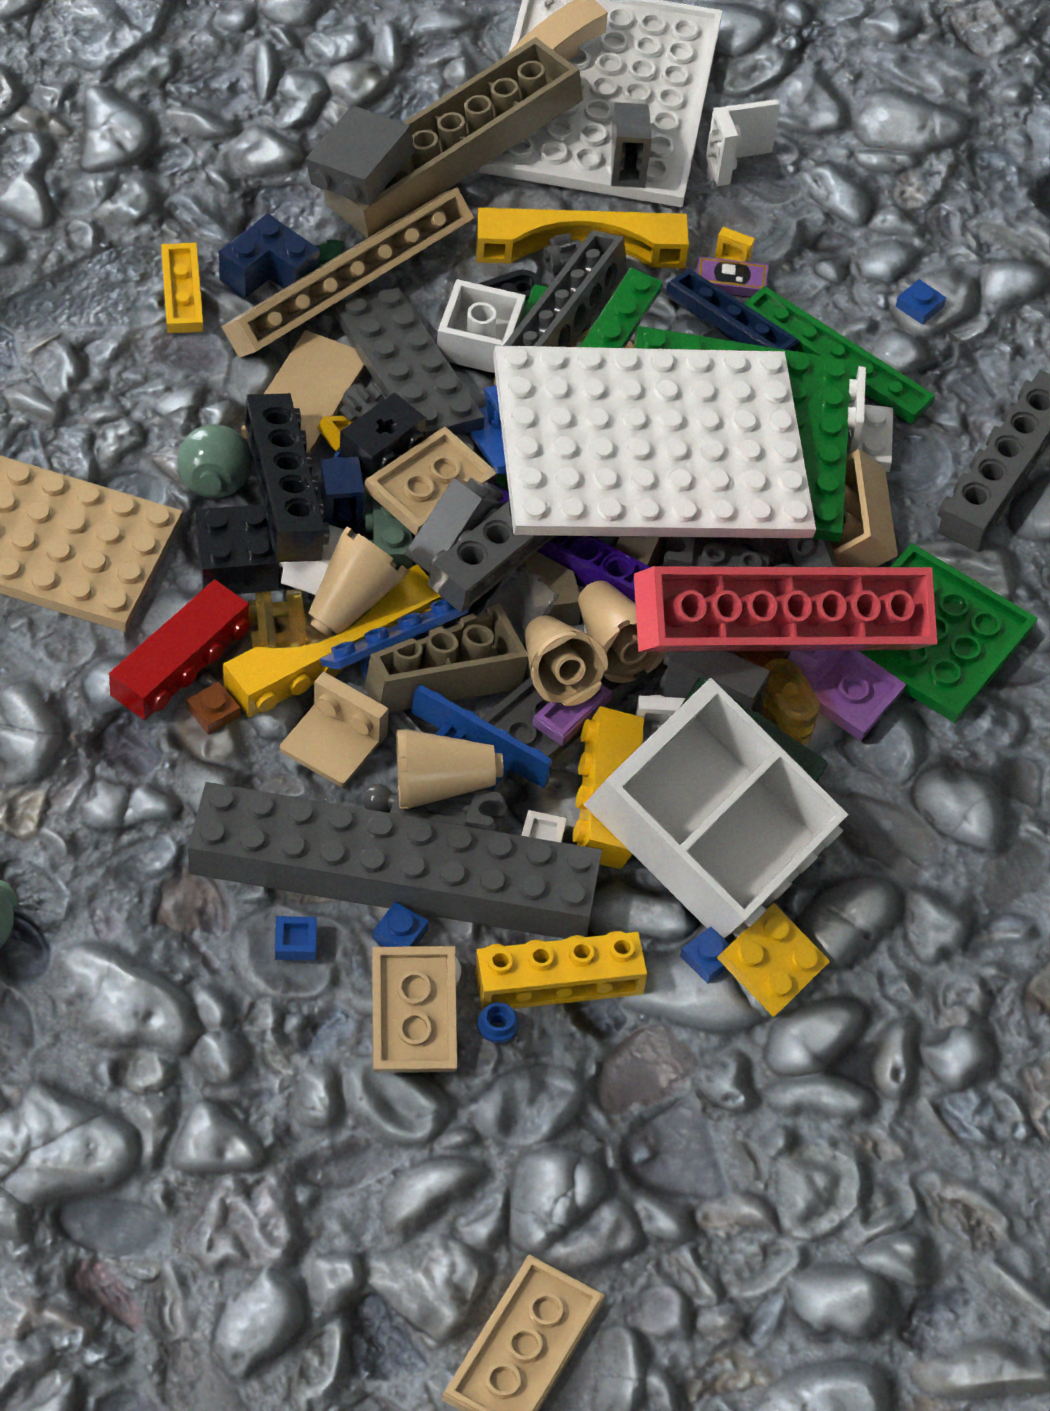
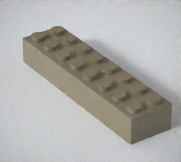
(470, 130)

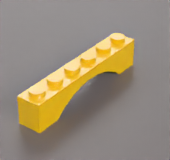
(511, 233)
(271, 675)

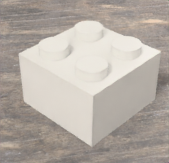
(477, 322)

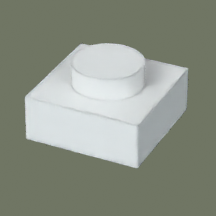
(544, 826)

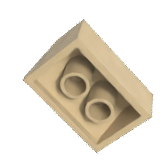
(867, 515)

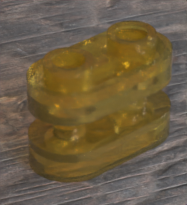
(263, 611)
(790, 700)

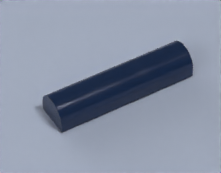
(726, 312)

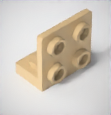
(337, 731)

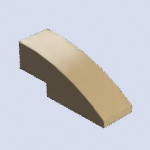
(569, 27)

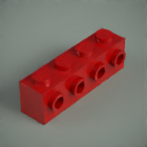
(179, 650)

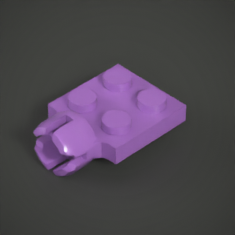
(849, 687)

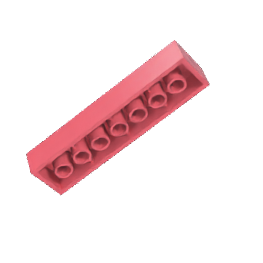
(784, 608)

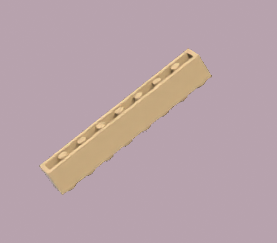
(347, 273)

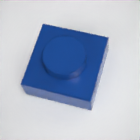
(920, 301)
(400, 927)
(295, 938)
(703, 952)

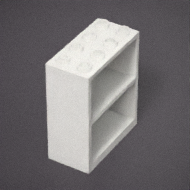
(717, 811)

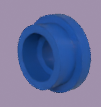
(500, 1013)

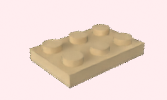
(420, 476)
(414, 1009)

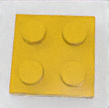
(773, 959)

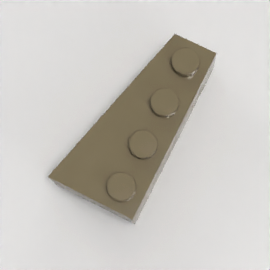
(459, 662)

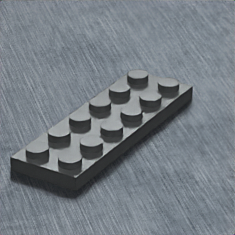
(407, 360)

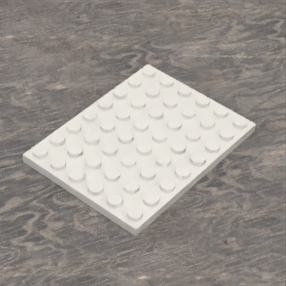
(649, 56)
(651, 443)

